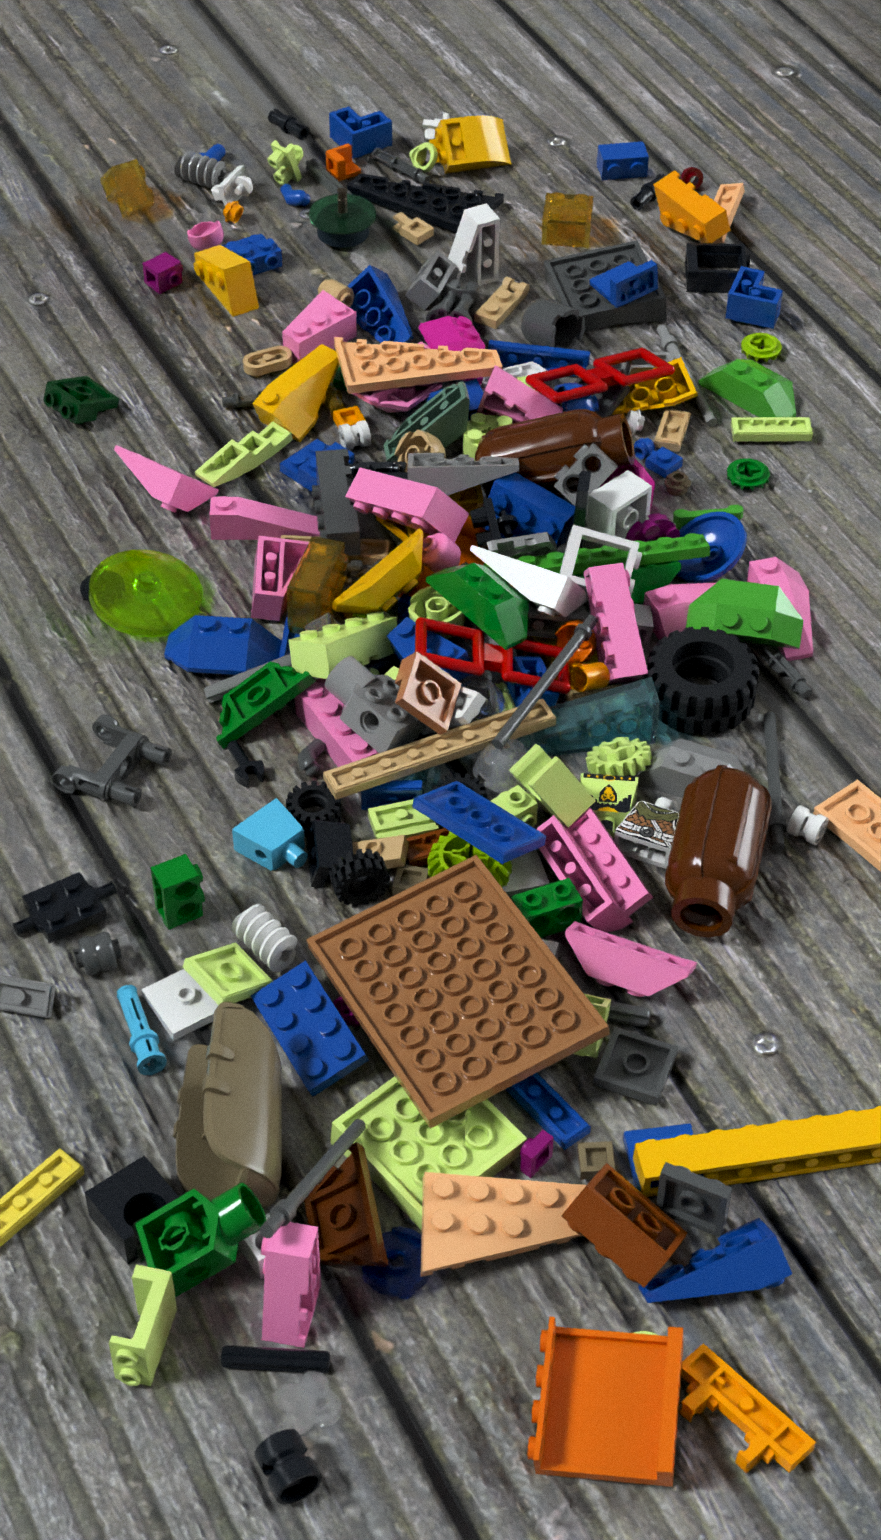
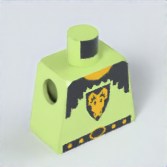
(613, 796)

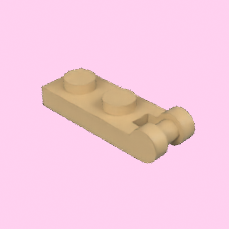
(501, 303)

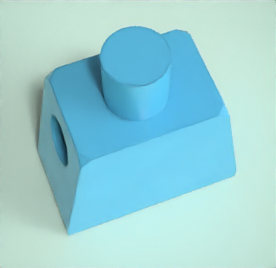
(271, 837)

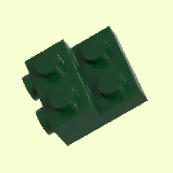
(78, 398)

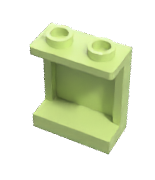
(138, 1358)

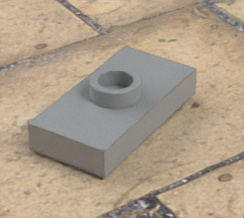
(26, 996)

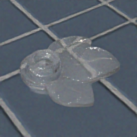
(303, 1401)

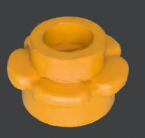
(233, 212)

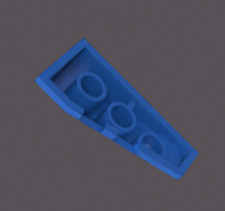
(379, 307)
(742, 1262)

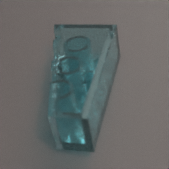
(601, 717)

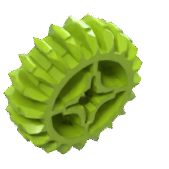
(453, 850)

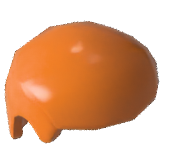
(585, 650)

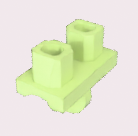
(286, 162)

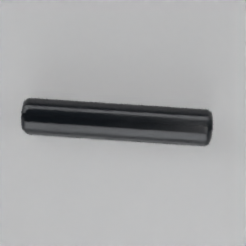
(275, 1359)

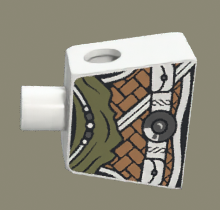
(648, 832)

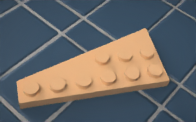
(408, 364)
(489, 1218)

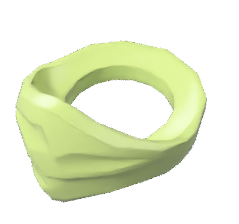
(419, 154)

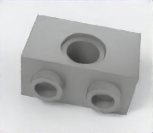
(430, 280)

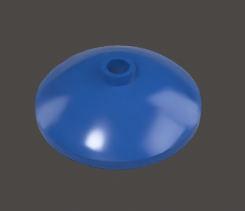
(726, 542)

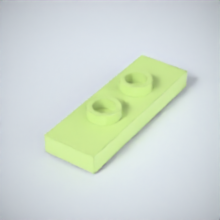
(771, 429)

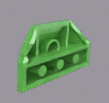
(752, 388)
(749, 612)

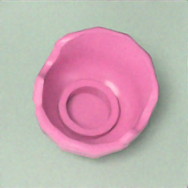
(206, 235)

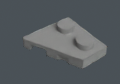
(532, 544)

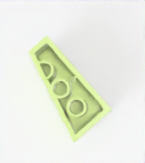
(358, 637)

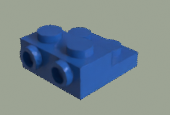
(261, 252)
(302, 464)

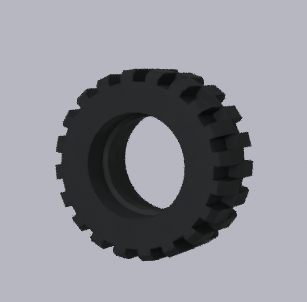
(706, 655)

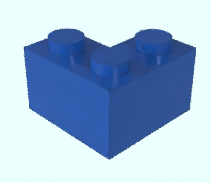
(362, 132)
(751, 301)

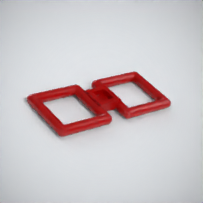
(601, 376)
(487, 655)

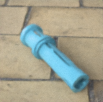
(143, 1040)

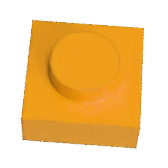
(347, 416)

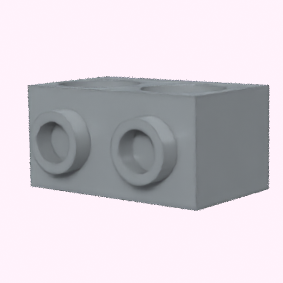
(597, 477)

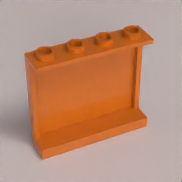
(607, 1405)

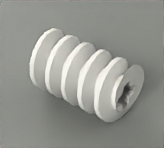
(265, 937)

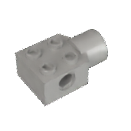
(371, 706)

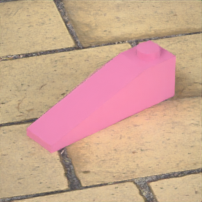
(671, 606)

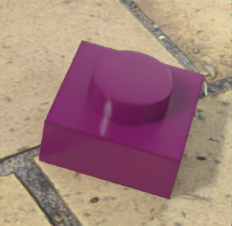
(536, 1153)

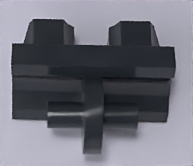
(486, 517)

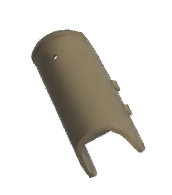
(231, 1109)

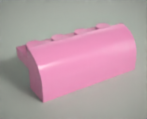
(597, 870)

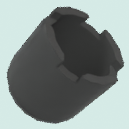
(552, 324)

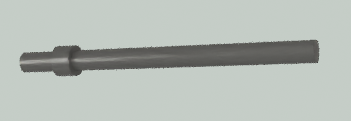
(777, 821)
(286, 1208)

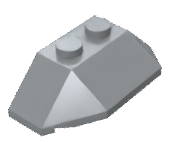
(679, 763)

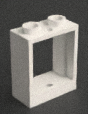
(573, 544)

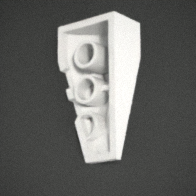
(544, 588)

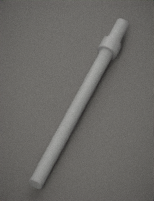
(670, 345)

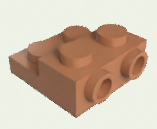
(427, 692)

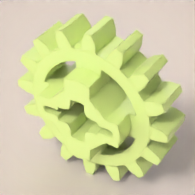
(619, 757)

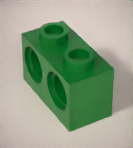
(178, 891)
(550, 907)

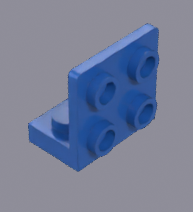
(626, 282)

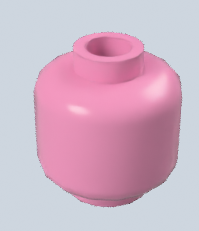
(440, 552)

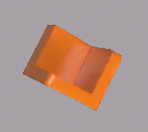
(340, 163)

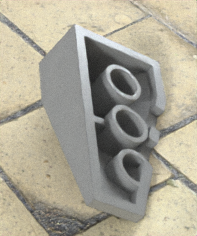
(457, 473)

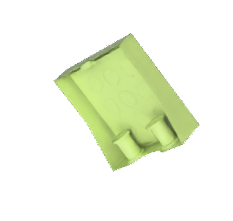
(404, 1147)

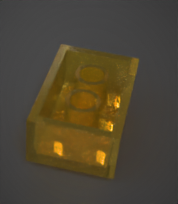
(316, 582)

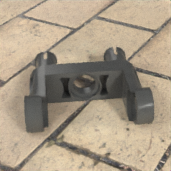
(109, 780)

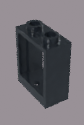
(713, 256)

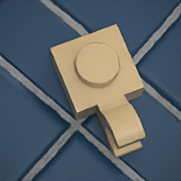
(413, 230)

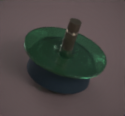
(342, 219)

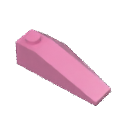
(167, 484)
(247, 519)
(776, 572)

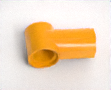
(588, 676)

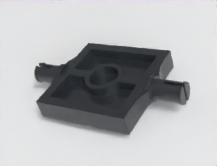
(64, 907)

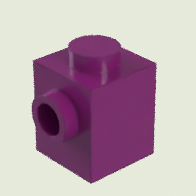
(162, 272)

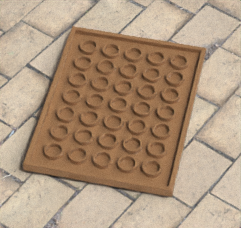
(456, 990)

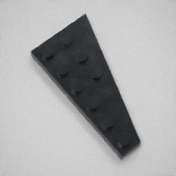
(429, 202)

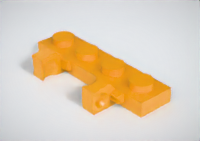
(766, 1428)

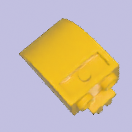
(471, 143)

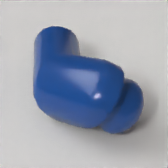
(216, 151)
(294, 197)

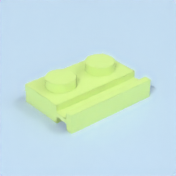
(398, 820)

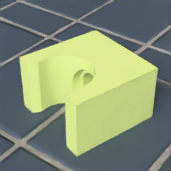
(552, 785)

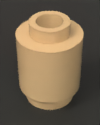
(338, 291)

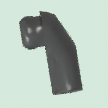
(308, 755)

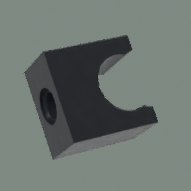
(124, 1200)

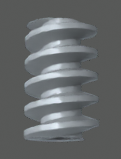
(200, 169)

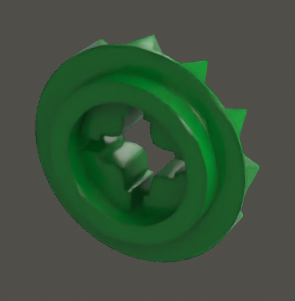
(757, 471)

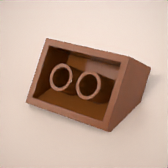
(624, 1225)

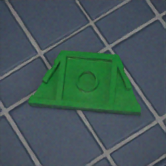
(258, 698)

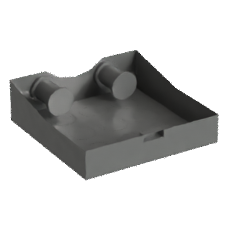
(571, 286)

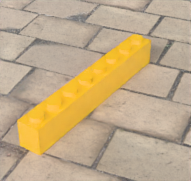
(766, 1149)

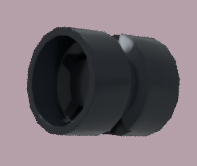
(289, 1471)

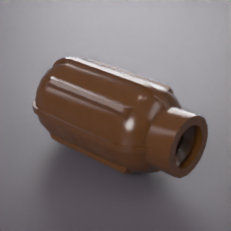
(551, 442)
(716, 849)

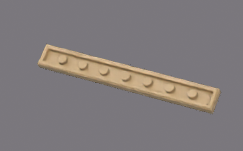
(431, 751)

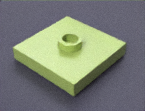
(227, 973)

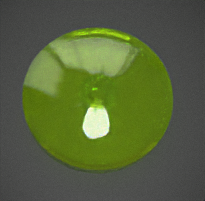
(144, 592)

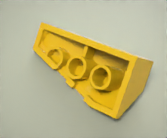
(660, 392)
(298, 393)

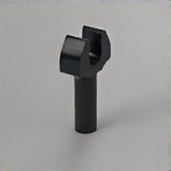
(245, 765)

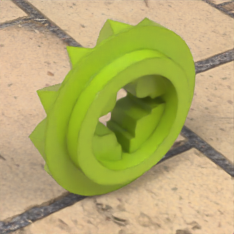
(751, 344)

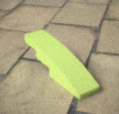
(244, 456)

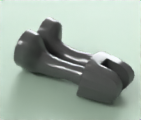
(455, 297)

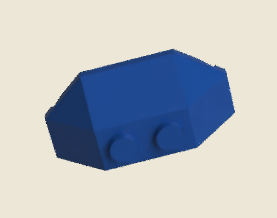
(221, 645)

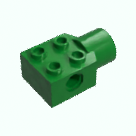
(199, 1234)

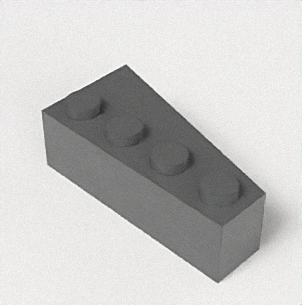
(335, 512)

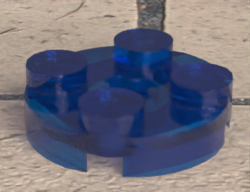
(400, 1280)

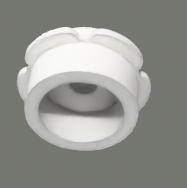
(635, 420)

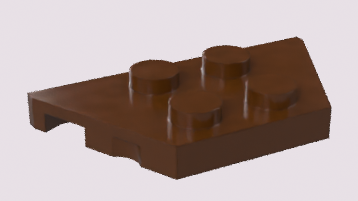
(347, 1215)

